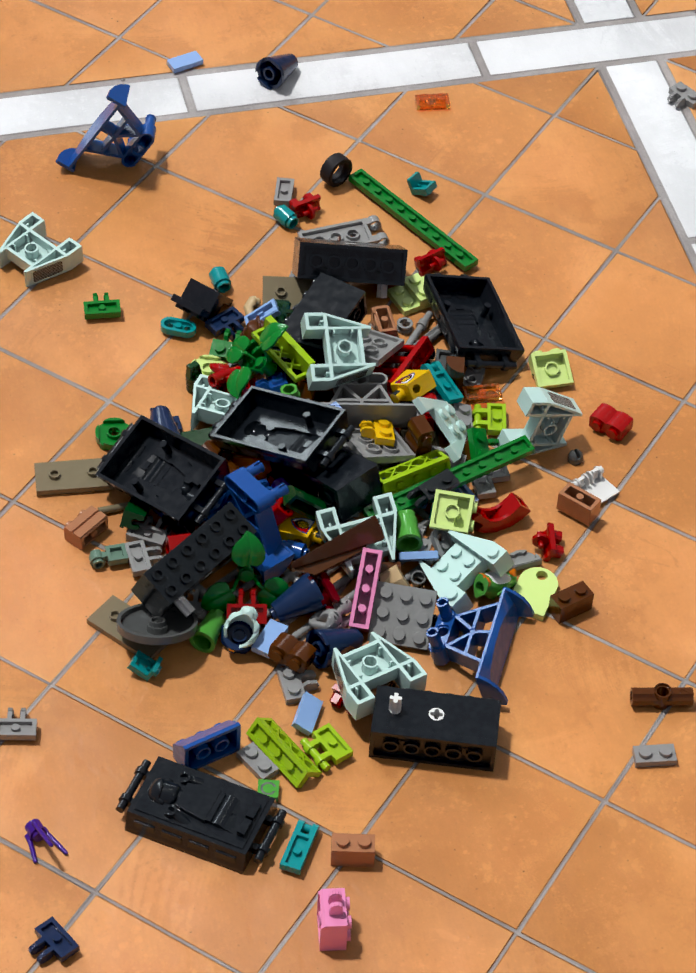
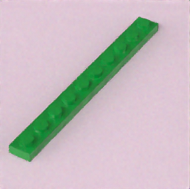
(413, 219)
(471, 469)

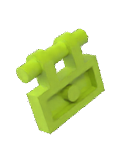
(495, 417)
(331, 743)

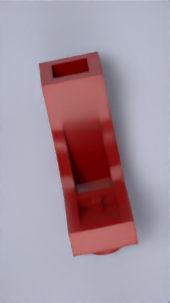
(501, 516)

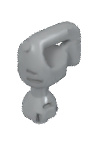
(330, 617)

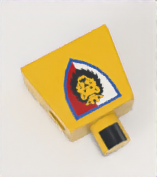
(412, 385)
(300, 529)

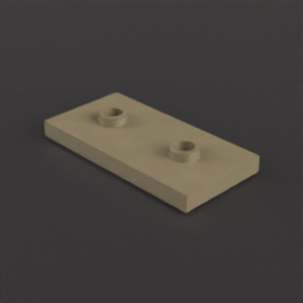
(284, 289)
(68, 477)
(105, 621)

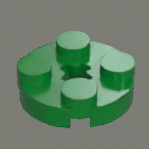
(104, 432)

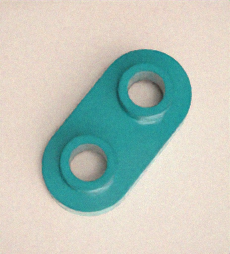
(178, 327)

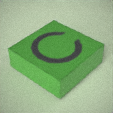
(269, 788)

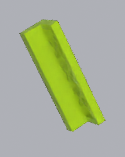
(291, 350)
(413, 473)
(282, 751)

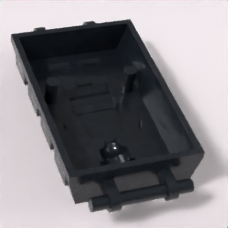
(473, 320)
(283, 429)
(165, 472)
(200, 814)

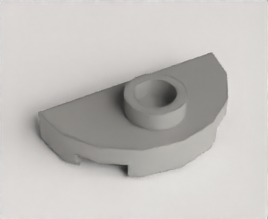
(524, 560)

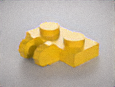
(379, 430)

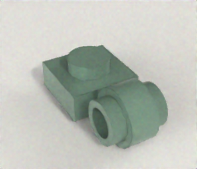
(114, 554)

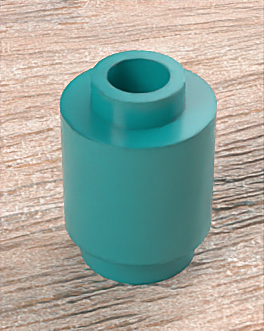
(285, 216)
(220, 279)

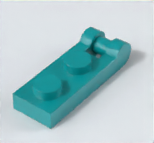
(445, 385)
(299, 847)

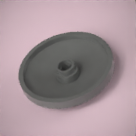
(142, 627)

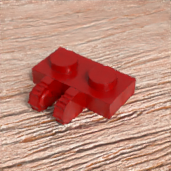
(260, 608)

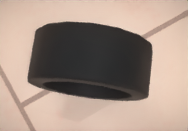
(330, 166)

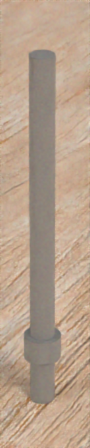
(421, 326)

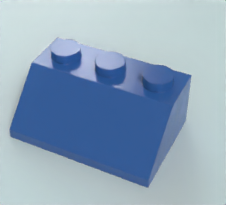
(208, 745)

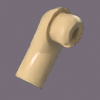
(252, 302)

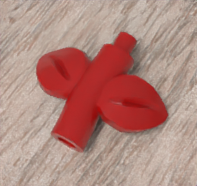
(221, 374)

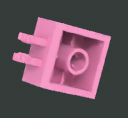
(333, 919)

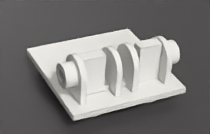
(596, 484)

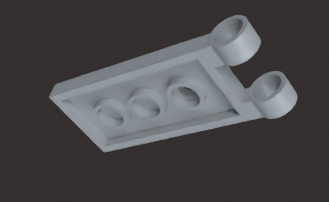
(358, 228)

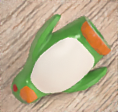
(491, 585)

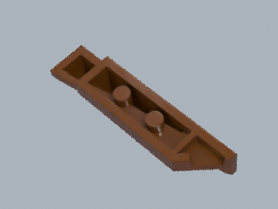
(339, 549)

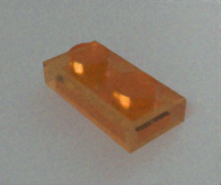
(432, 101)
(482, 393)

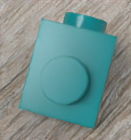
(419, 186)
(144, 665)

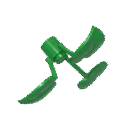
(240, 377)
(246, 554)

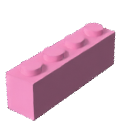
(366, 589)

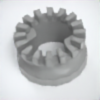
(405, 330)

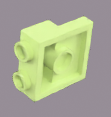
(409, 297)
(551, 368)
(453, 511)

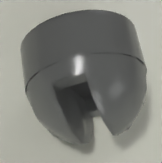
(572, 457)
(419, 576)

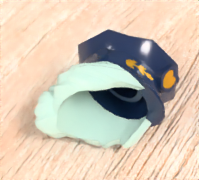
(240, 630)

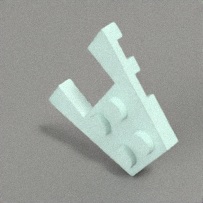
(447, 421)

